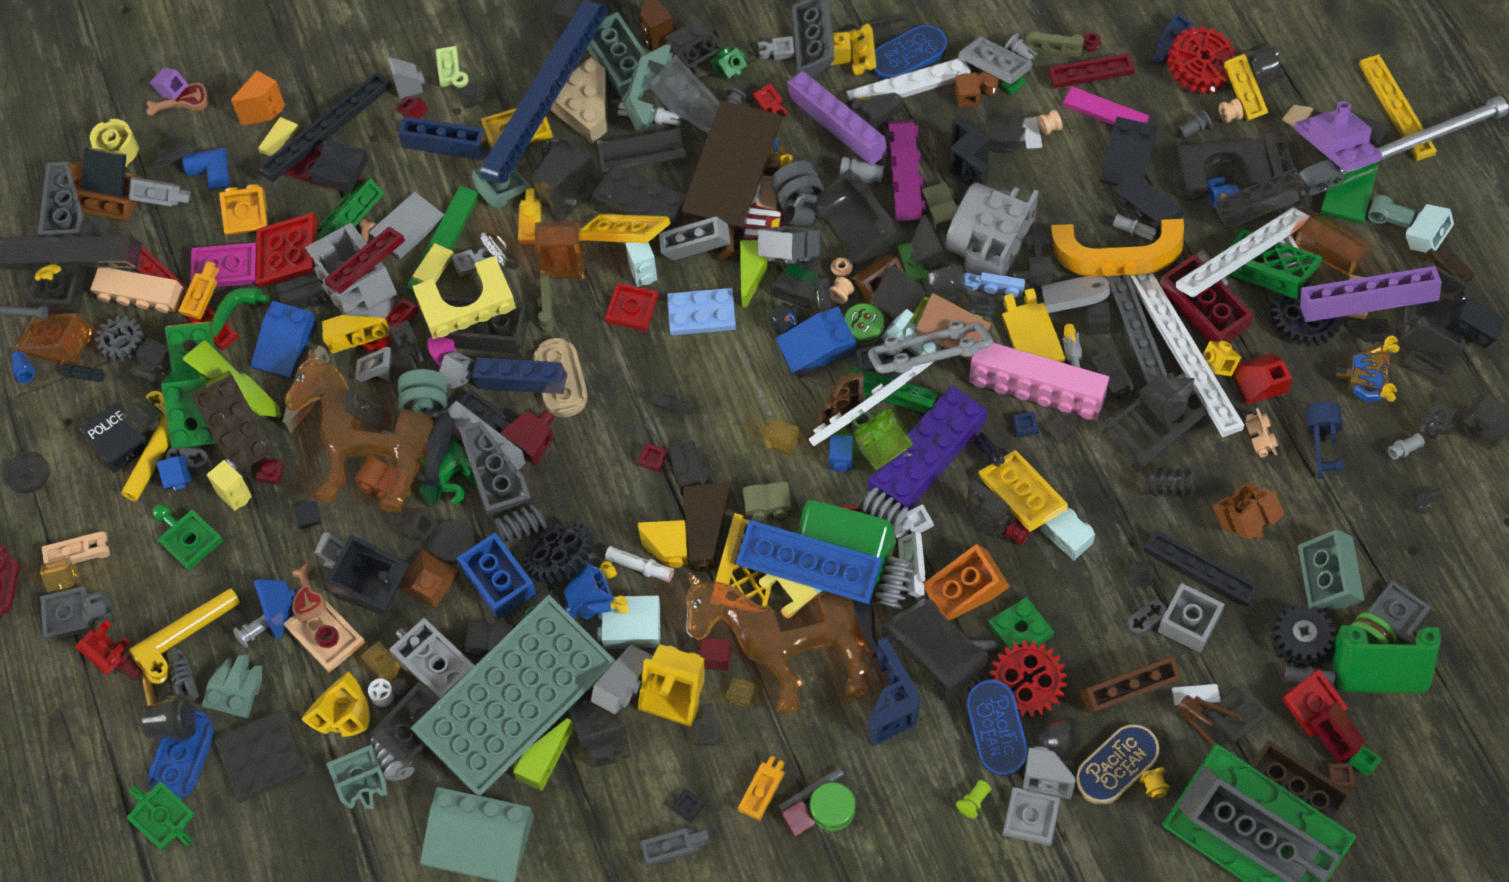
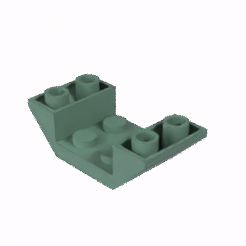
(640, 111)

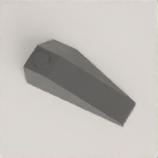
(60, 203)
(496, 478)

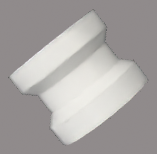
(378, 688)

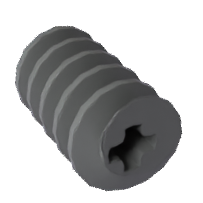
(520, 523)

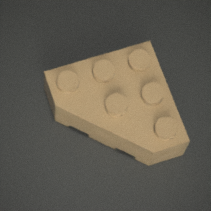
(584, 101)

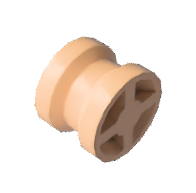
(1231, 110)
(1050, 122)
(841, 290)

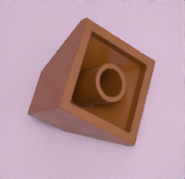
(428, 579)

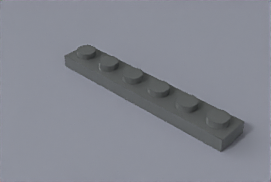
(1136, 327)

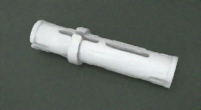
(660, 115)
(634, 562)

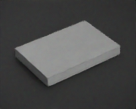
(995, 60)
(412, 219)

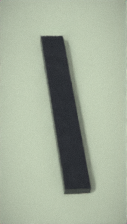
(324, 127)

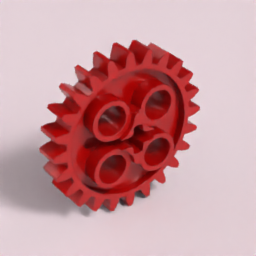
(1041, 697)

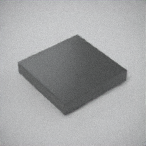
(1400, 610)

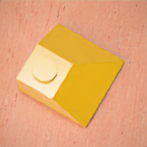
(665, 541)

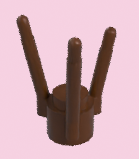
(1192, 710)

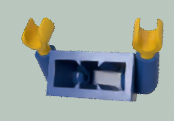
(590, 593)

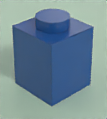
(840, 453)
(174, 472)

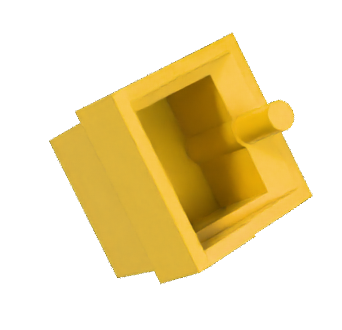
(672, 685)

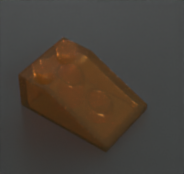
(56, 338)

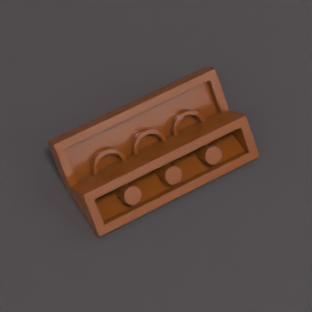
(101, 203)

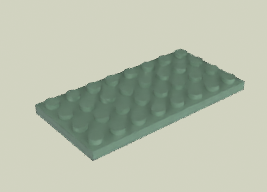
(513, 696)

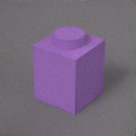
(169, 83)

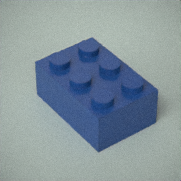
(496, 576)

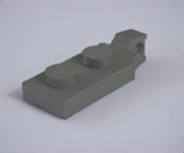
(672, 845)

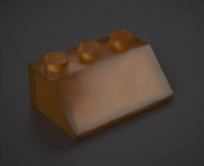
(1334, 243)

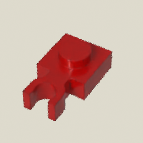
(769, 100)

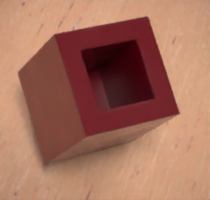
(715, 653)

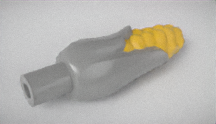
(1072, 346)

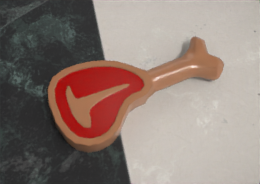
(306, 602)

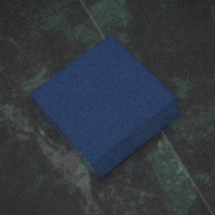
(1025, 424)

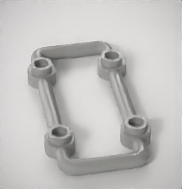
(903, 363)

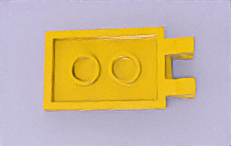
(1031, 327)

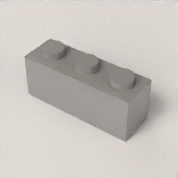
(694, 238)
(620, 680)

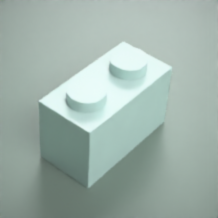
(1429, 228)
(641, 263)
(1069, 533)

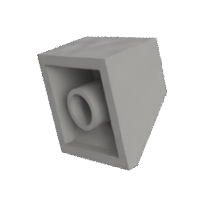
(1047, 774)

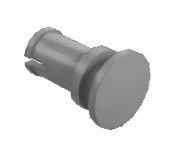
(1019, 47)
(251, 630)

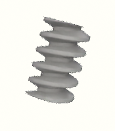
(878, 507)
(893, 582)
(390, 765)

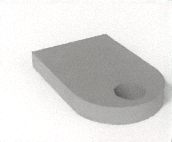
(1075, 293)

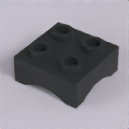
(339, 165)

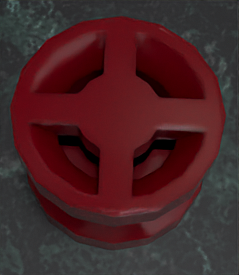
(1018, 532)

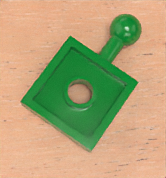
(190, 525)
(1021, 613)

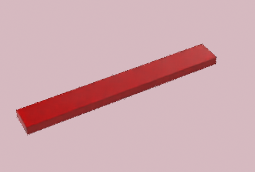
(151, 266)

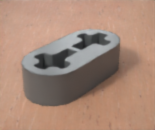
(191, 455)
(1143, 614)

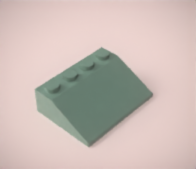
(476, 835)

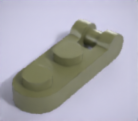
(1055, 43)
(545, 303)

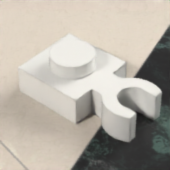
(917, 521)

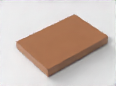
(938, 316)

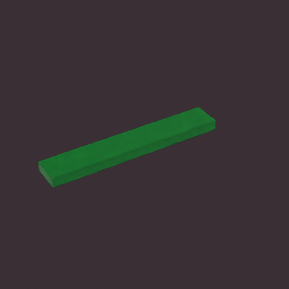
(451, 224)

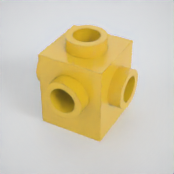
(1221, 358)

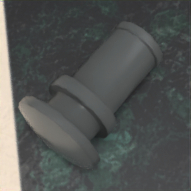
(735, 96)
(1195, 125)

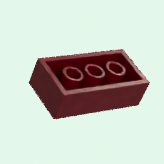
(1213, 312)

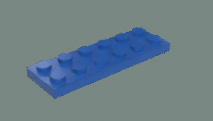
(809, 562)

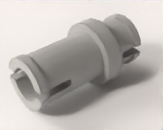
(1402, 447)

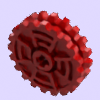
(1199, 59)

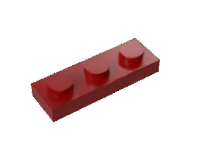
(400, 312)

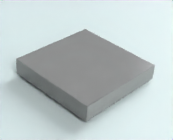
(1031, 816)

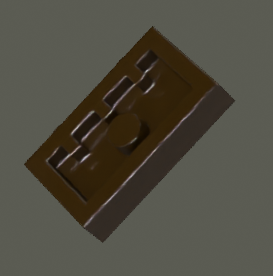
(1449, 262)

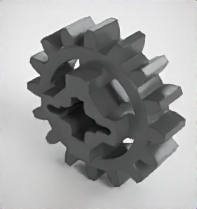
(119, 338)

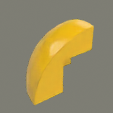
(340, 709)

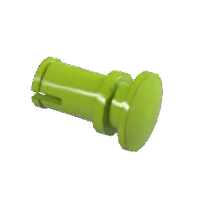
(972, 802)

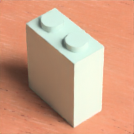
(636, 627)

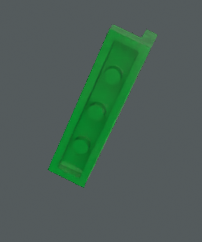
(351, 207)
(907, 396)

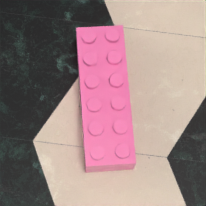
(1039, 380)

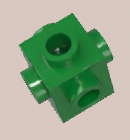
(729, 62)

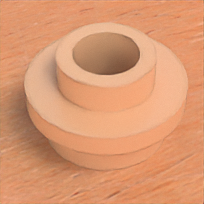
(843, 272)

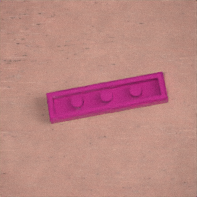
(1099, 107)

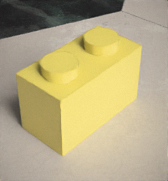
(229, 485)

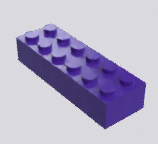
(936, 444)

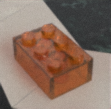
(560, 249)

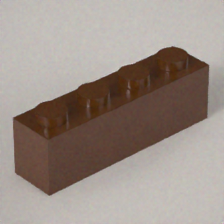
(1130, 684)

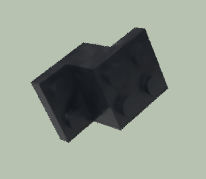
(969, 153)

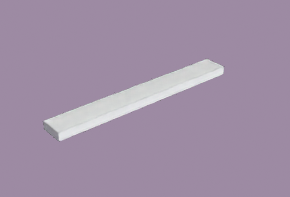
(1242, 252)

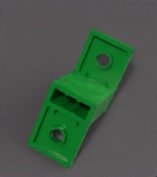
(180, 380)

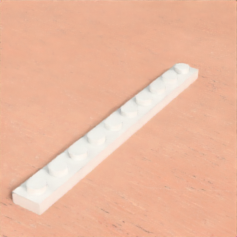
(1187, 354)

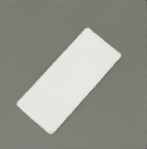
(1032, 135)

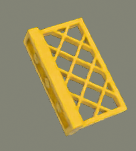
(731, 554)

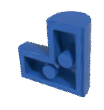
(213, 163)

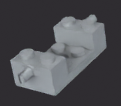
(421, 649)

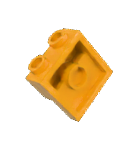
(243, 209)

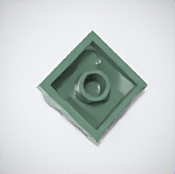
(497, 193)

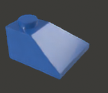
(276, 603)

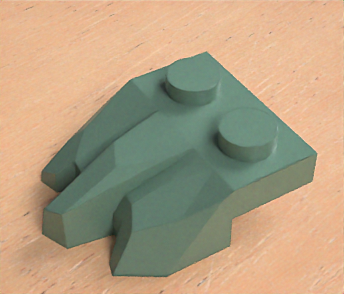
(233, 687)
(358, 777)

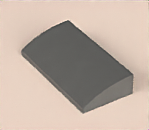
(813, 36)

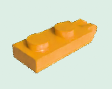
(762, 789)

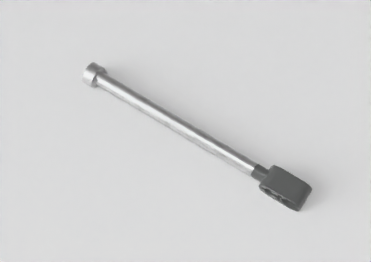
(1328, 174)

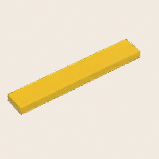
(1395, 103)

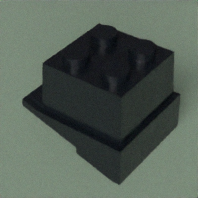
(366, 575)

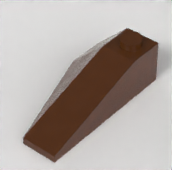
(844, 397)

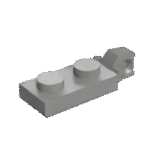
(157, 192)

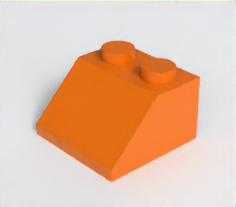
(258, 100)

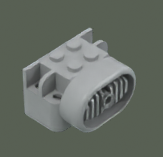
(990, 228)
(370, 294)

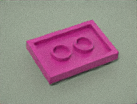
(234, 262)

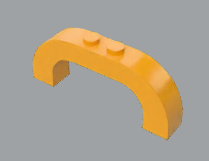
(1118, 260)

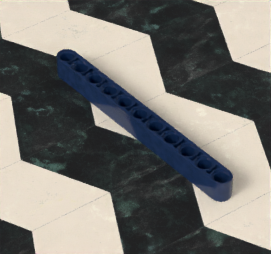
(543, 92)

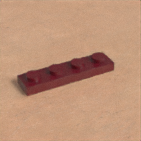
(1091, 70)
(364, 260)

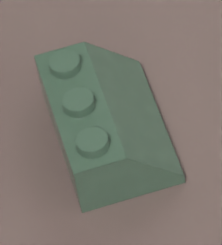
(1331, 571)

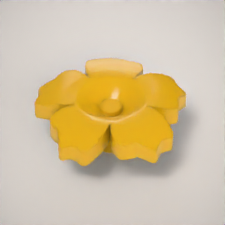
(47, 272)

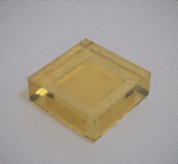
(740, 692)

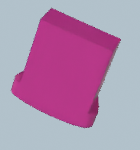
(439, 347)

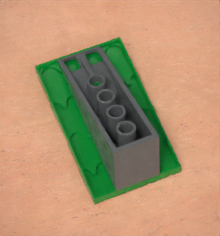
(1255, 824)

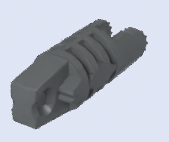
(181, 673)

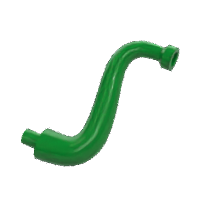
(238, 296)

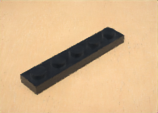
(1201, 568)

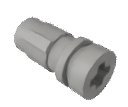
(865, 170)

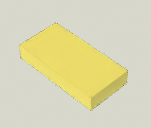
(279, 136)
(433, 264)

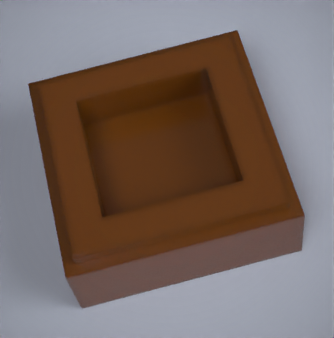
(1341, 774)

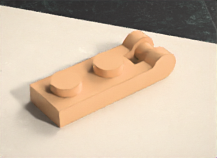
(78, 548)

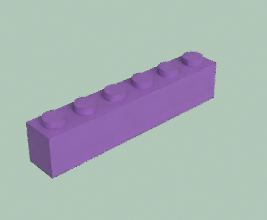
(837, 118)
(1370, 294)

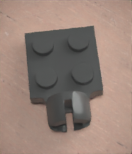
(72, 612)

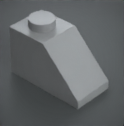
(406, 78)

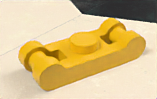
(863, 49)

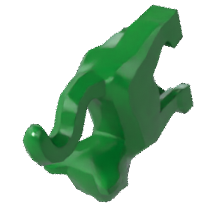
(453, 463)

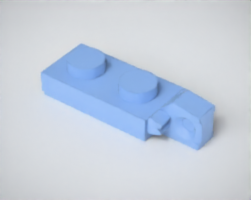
(995, 284)

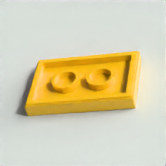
(496, 124)

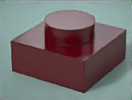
(652, 457)
(270, 471)
(129, 667)

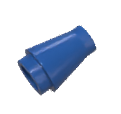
(22, 368)

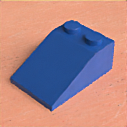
(283, 339)
(817, 341)

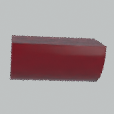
(1338, 732)

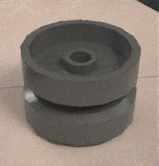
(796, 179)

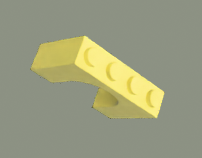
(444, 318)

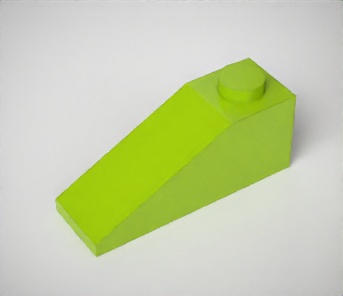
(752, 269)
(540, 758)

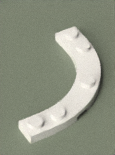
(879, 393)

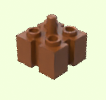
(1248, 511)

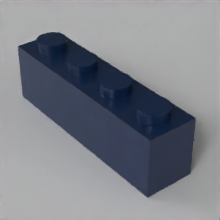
(442, 138)
(520, 375)

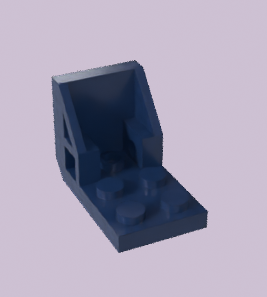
(893, 713)

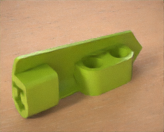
(211, 364)

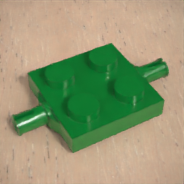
(161, 815)

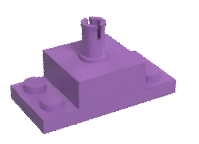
(1340, 137)

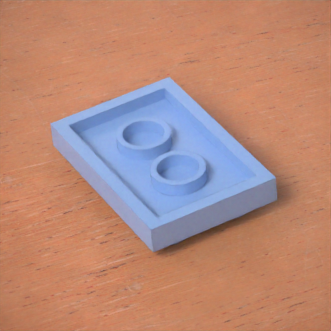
(701, 311)

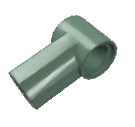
(1384, 210)

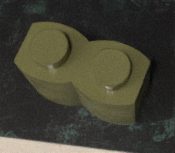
(939, 205)
(767, 501)

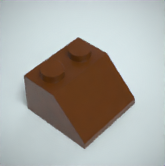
(655, 24)
(870, 278)

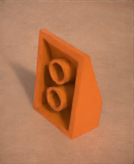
(966, 583)

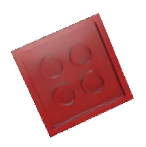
(282, 250)

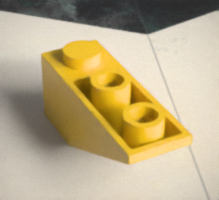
(350, 331)

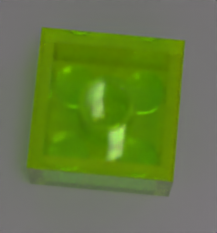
(882, 438)

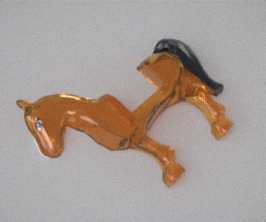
(413, 437)
(764, 643)

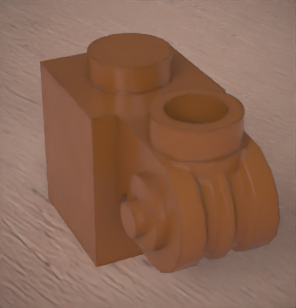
(970, 85)

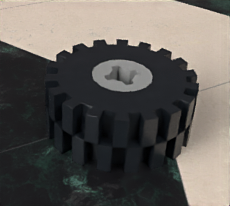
(1298, 645)

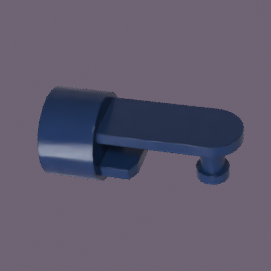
(1324, 419)

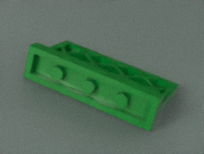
(1274, 279)

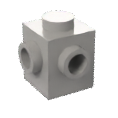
(456, 369)

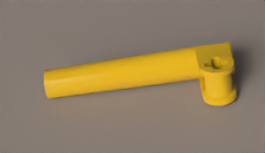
(152, 453)
(148, 652)

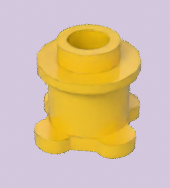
(1154, 783)

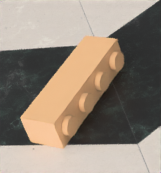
(137, 289)

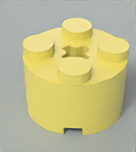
(115, 137)

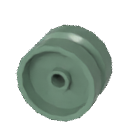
(422, 391)

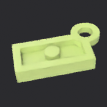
(449, 67)

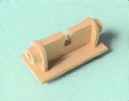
(1259, 425)

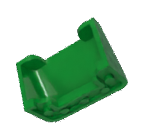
(848, 530)
(1384, 667)

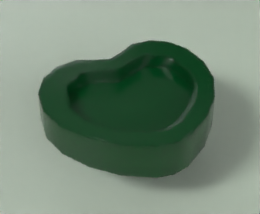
(430, 494)

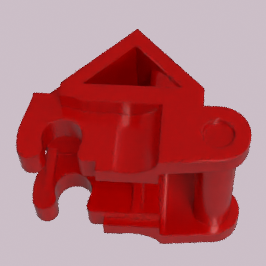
(101, 648)

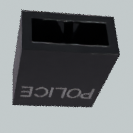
(114, 437)

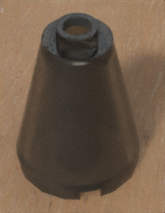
(877, 108)

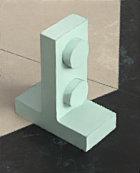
(904, 329)

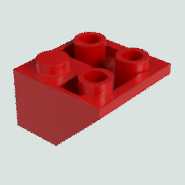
(1262, 378)

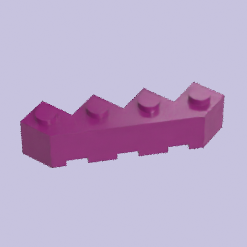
(905, 171)

